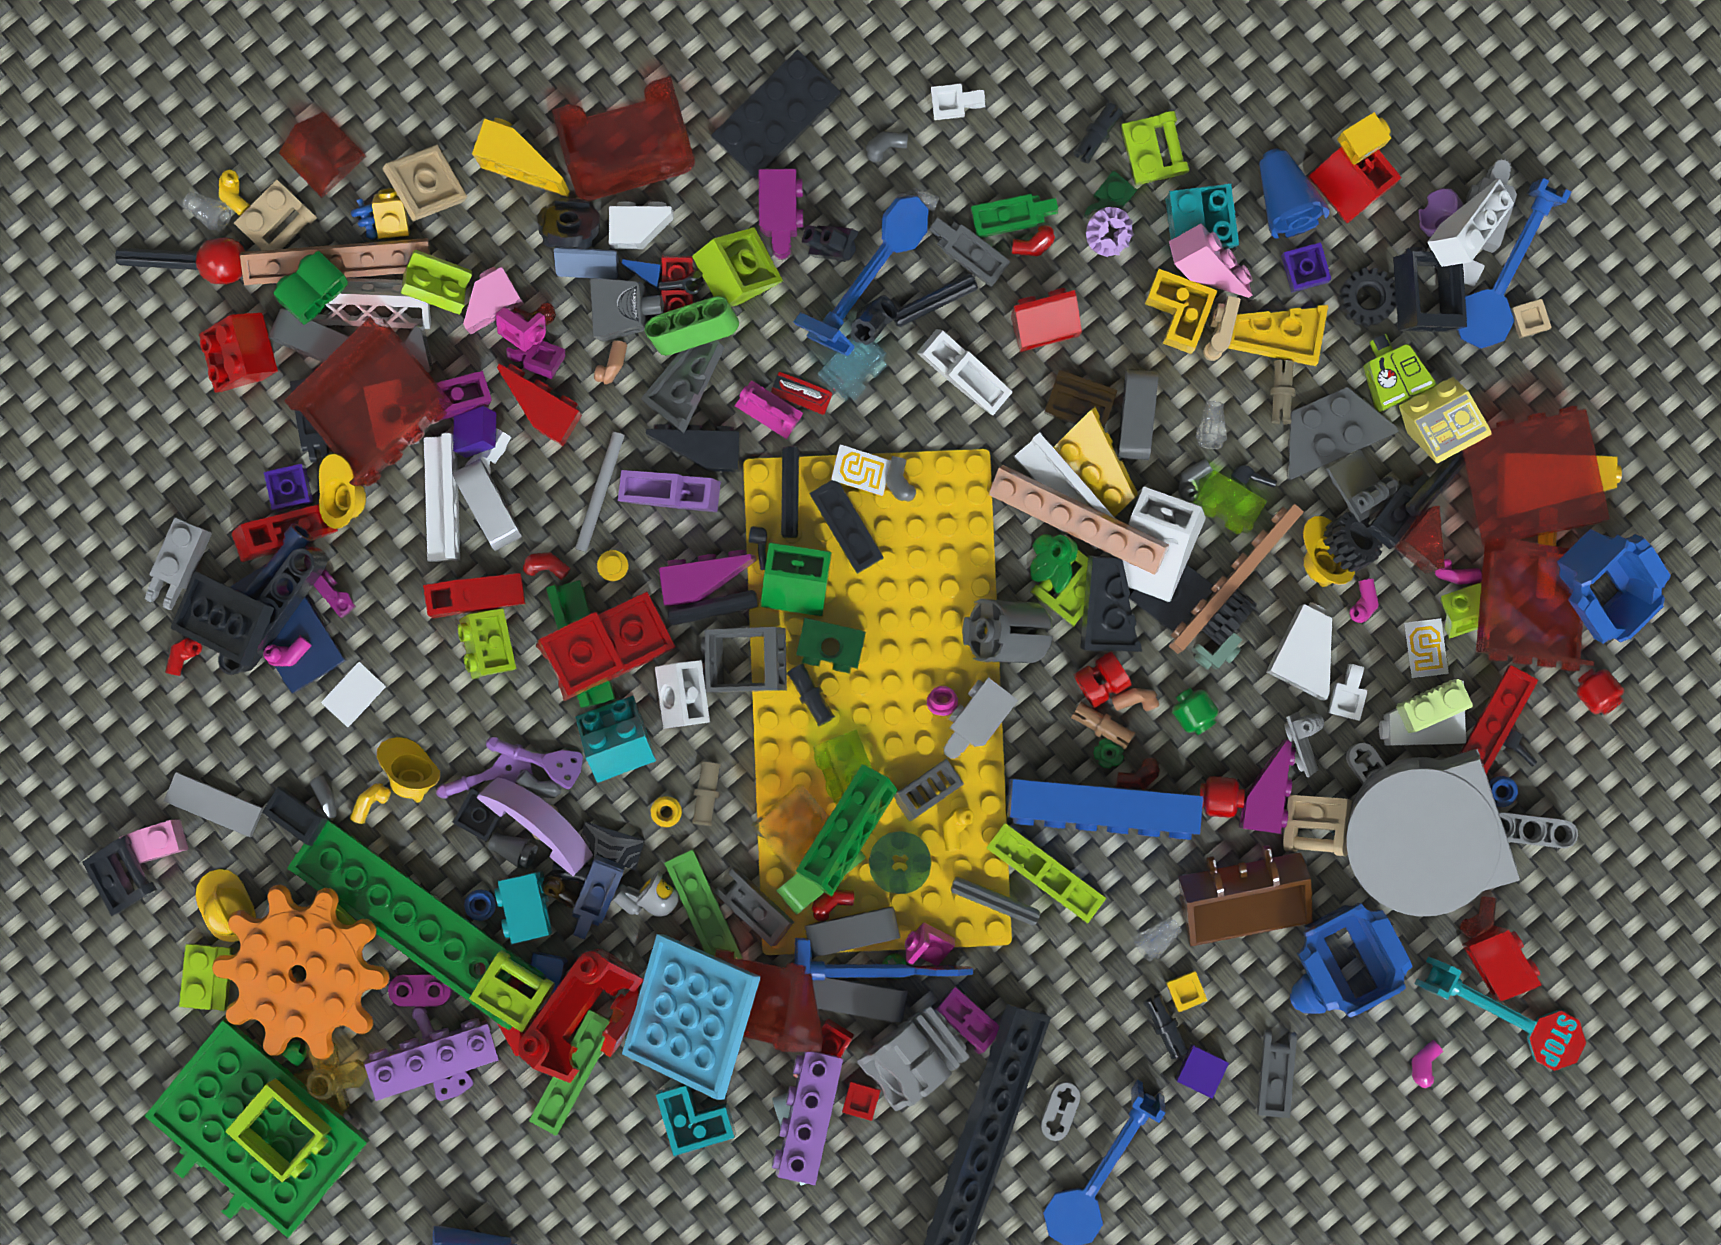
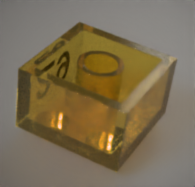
(791, 826)

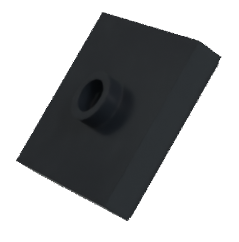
(1188, 593)

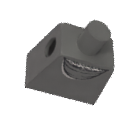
(621, 308)

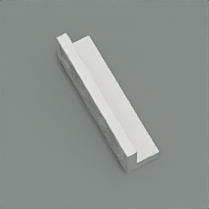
(374, 293)
(1050, 469)
(441, 499)

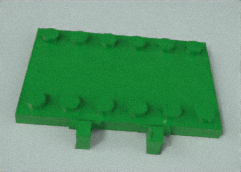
(212, 1095)

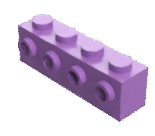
(430, 1059)
(808, 1117)

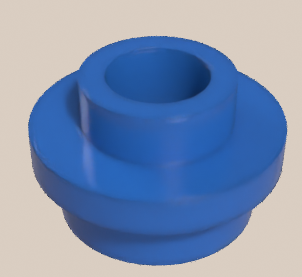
(1511, 790)
(471, 909)

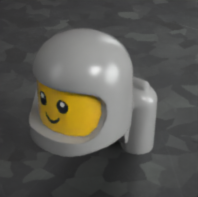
(654, 896)

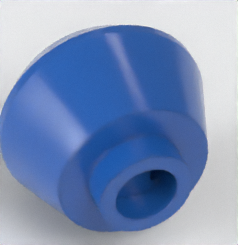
(1305, 997)

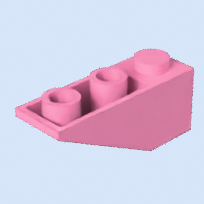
(1208, 263)

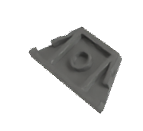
(1333, 430)

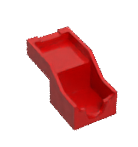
(605, 645)

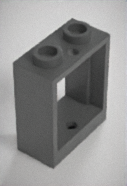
(773, 657)

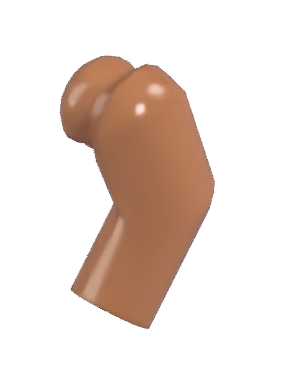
(614, 364)
(1135, 696)

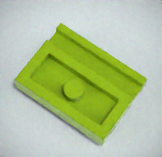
(199, 984)

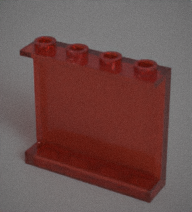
(370, 400)
(1536, 477)
(1527, 607)

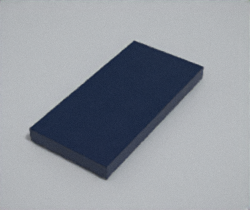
(321, 656)

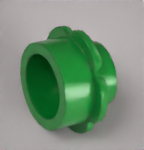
(1108, 761)

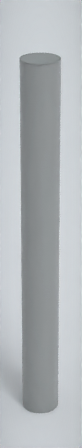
(599, 492)

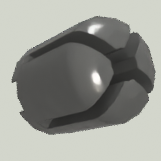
(999, 643)

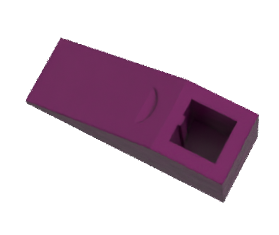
(697, 580)
(1266, 795)

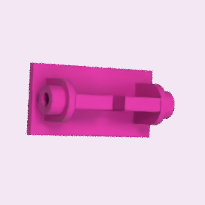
(768, 409)

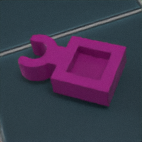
(540, 358)

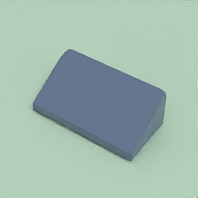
(586, 263)

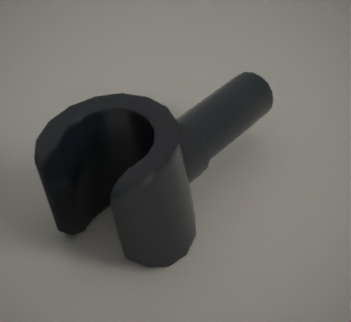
(687, 284)
(1244, 473)
(758, 536)
(1512, 742)

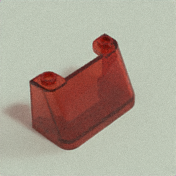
(625, 144)
(783, 1006)

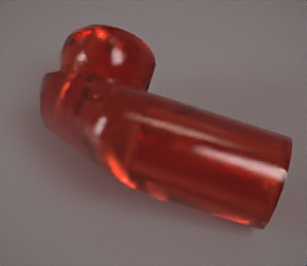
(1142, 778)
(1481, 922)

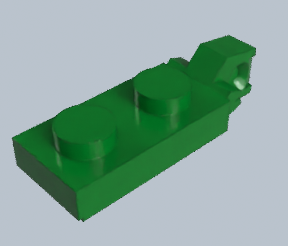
(1011, 214)

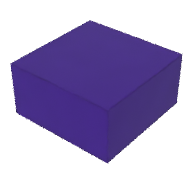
(1306, 267)
(474, 431)
(288, 487)
(1201, 1071)

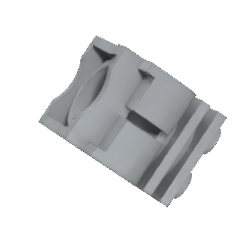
(914, 1058)

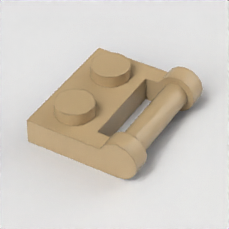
(269, 213)
(1223, 322)
(1319, 814)

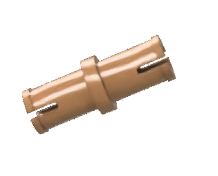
(1102, 725)

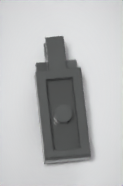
(970, 251)

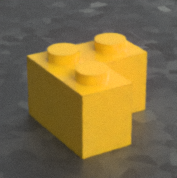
(1187, 303)

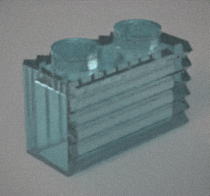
(847, 374)

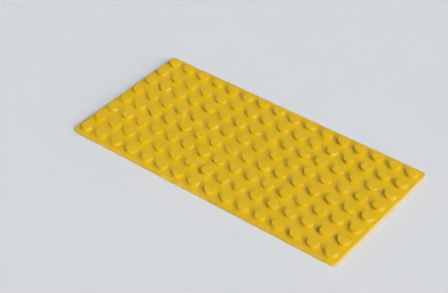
(913, 618)

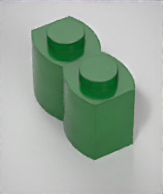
(310, 287)

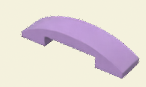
(541, 820)

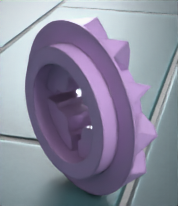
(1098, 227)

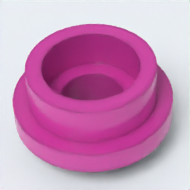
(942, 701)

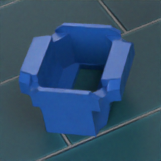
(1633, 570)
(1377, 946)

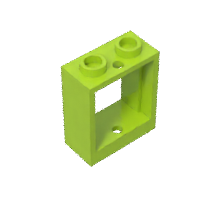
(262, 1151)

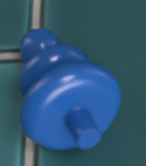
(366, 220)

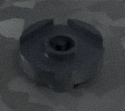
(556, 231)

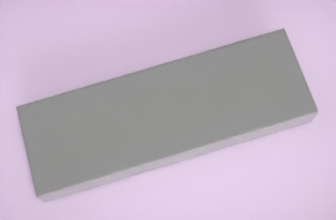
(213, 804)

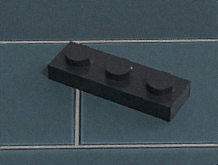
(846, 526)

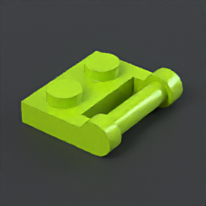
(1144, 150)
(1070, 601)
(507, 1001)

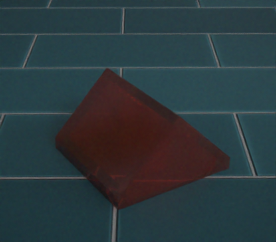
(320, 152)
(1424, 542)

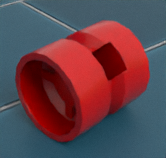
(1111, 673)

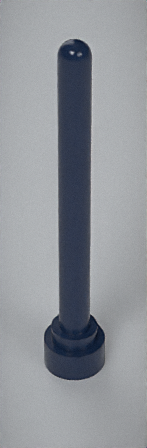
(295, 538)

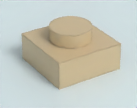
(1530, 318)

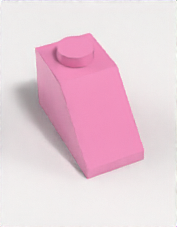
(489, 296)
(158, 841)

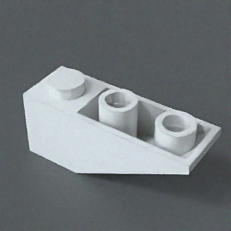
(1468, 229)

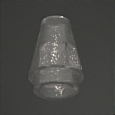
(208, 211)
(1212, 426)
(1157, 938)

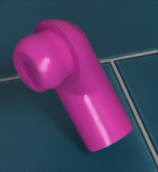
(1459, 576)
(1366, 604)
(286, 655)
(1423, 1064)

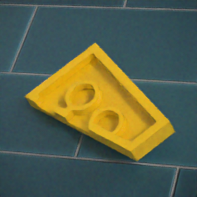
(1282, 335)
(1094, 461)

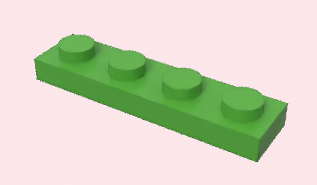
(701, 904)
(561, 1095)

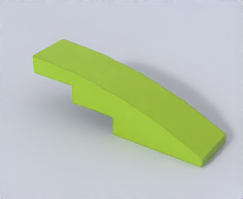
(1046, 873)

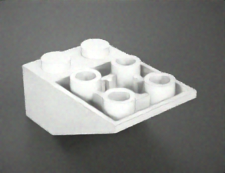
(1173, 523)

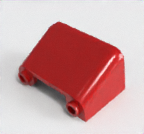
(546, 1041)

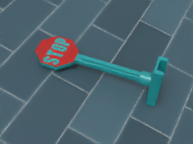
(1553, 1038)

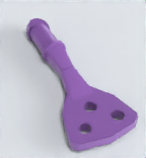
(547, 761)
(498, 770)
(453, 1084)

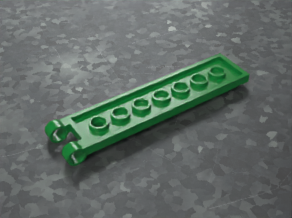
(402, 911)

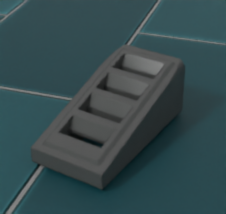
(906, 805)

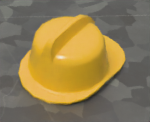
(338, 498)
(1317, 561)
(408, 767)
(218, 897)

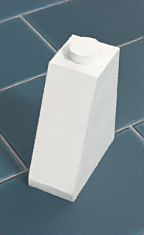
(1306, 652)
(1444, 732)

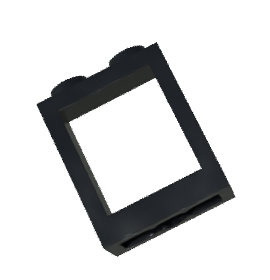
(1450, 288)

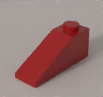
(266, 535)

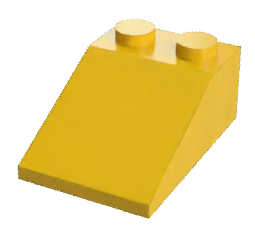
(510, 155)

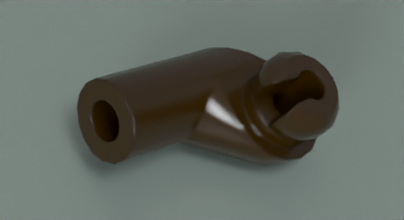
(555, 887)

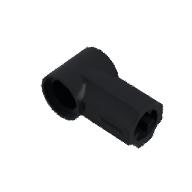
(873, 319)

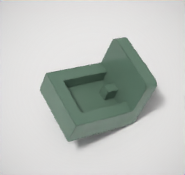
(1226, 651)

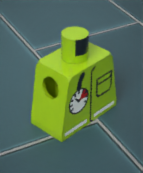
(1395, 374)

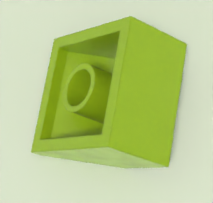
(737, 266)

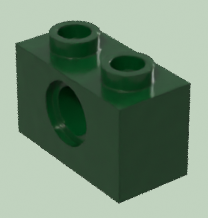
(816, 632)

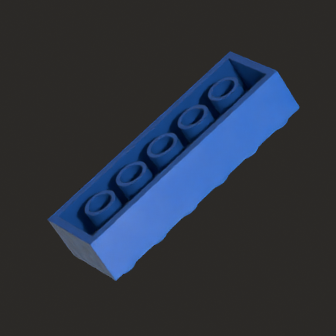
(1105, 807)

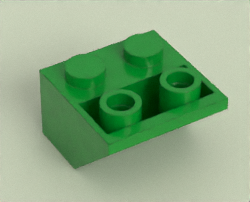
(795, 579)

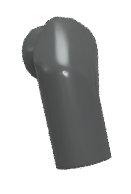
(1190, 479)

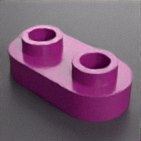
(419, 990)

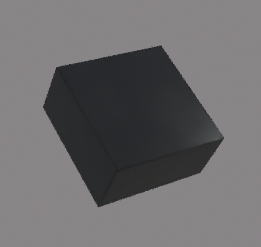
(477, 817)

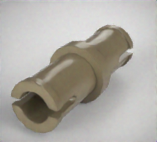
(1282, 392)
(706, 793)

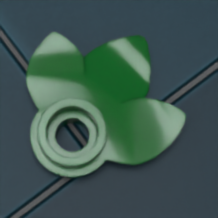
(1053, 560)

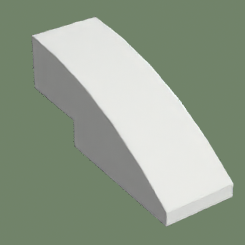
(964, 371)

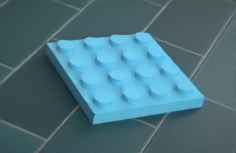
(691, 1016)

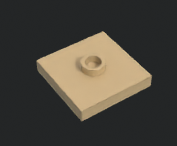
(424, 182)

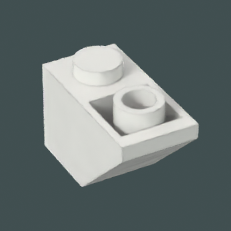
(637, 225)

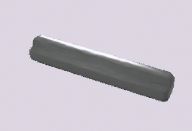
(995, 901)

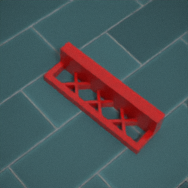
(1500, 714)

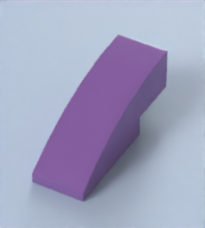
(669, 490)

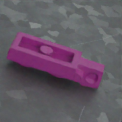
(339, 601)

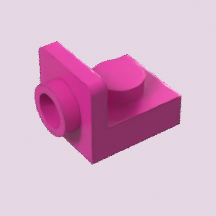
(518, 331)
(928, 944)

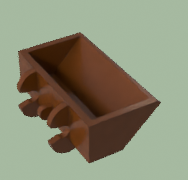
(1246, 898)

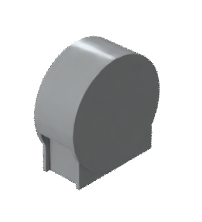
(1428, 835)

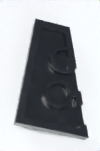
(1107, 610)

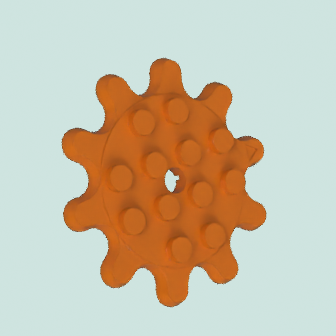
(333, 967)

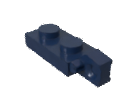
(596, 894)

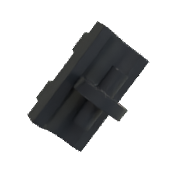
(830, 242)

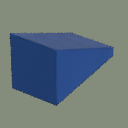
(646, 271)

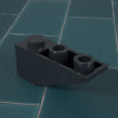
(708, 449)

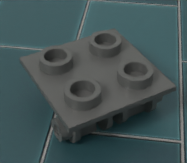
(1361, 485)

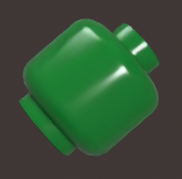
(1195, 711)

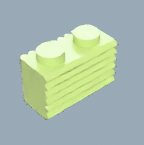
(1434, 705)

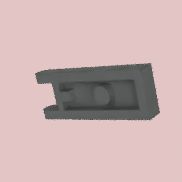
(755, 908)
(1276, 1076)

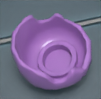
(1440, 206)

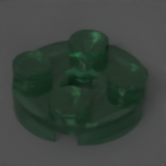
(899, 880)

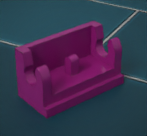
(968, 1020)

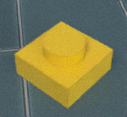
(1186, 991)

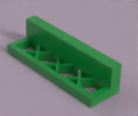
(568, 606)
(847, 829)

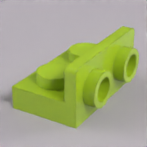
(436, 281)
(1462, 610)
(486, 643)

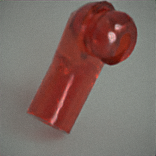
(546, 309)

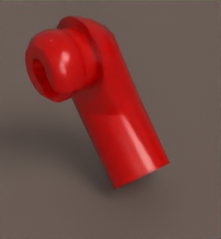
(1037, 244)
(545, 561)
(179, 653)
(825, 903)

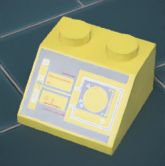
(1444, 420)

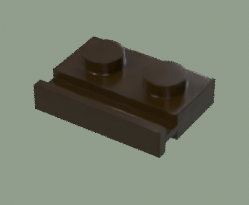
(1075, 396)

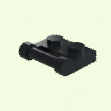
(112, 880)

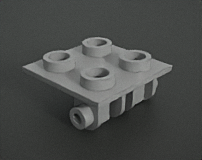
(1298, 730)

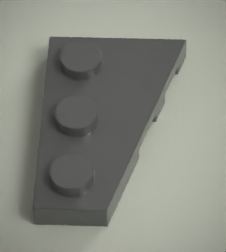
(683, 383)

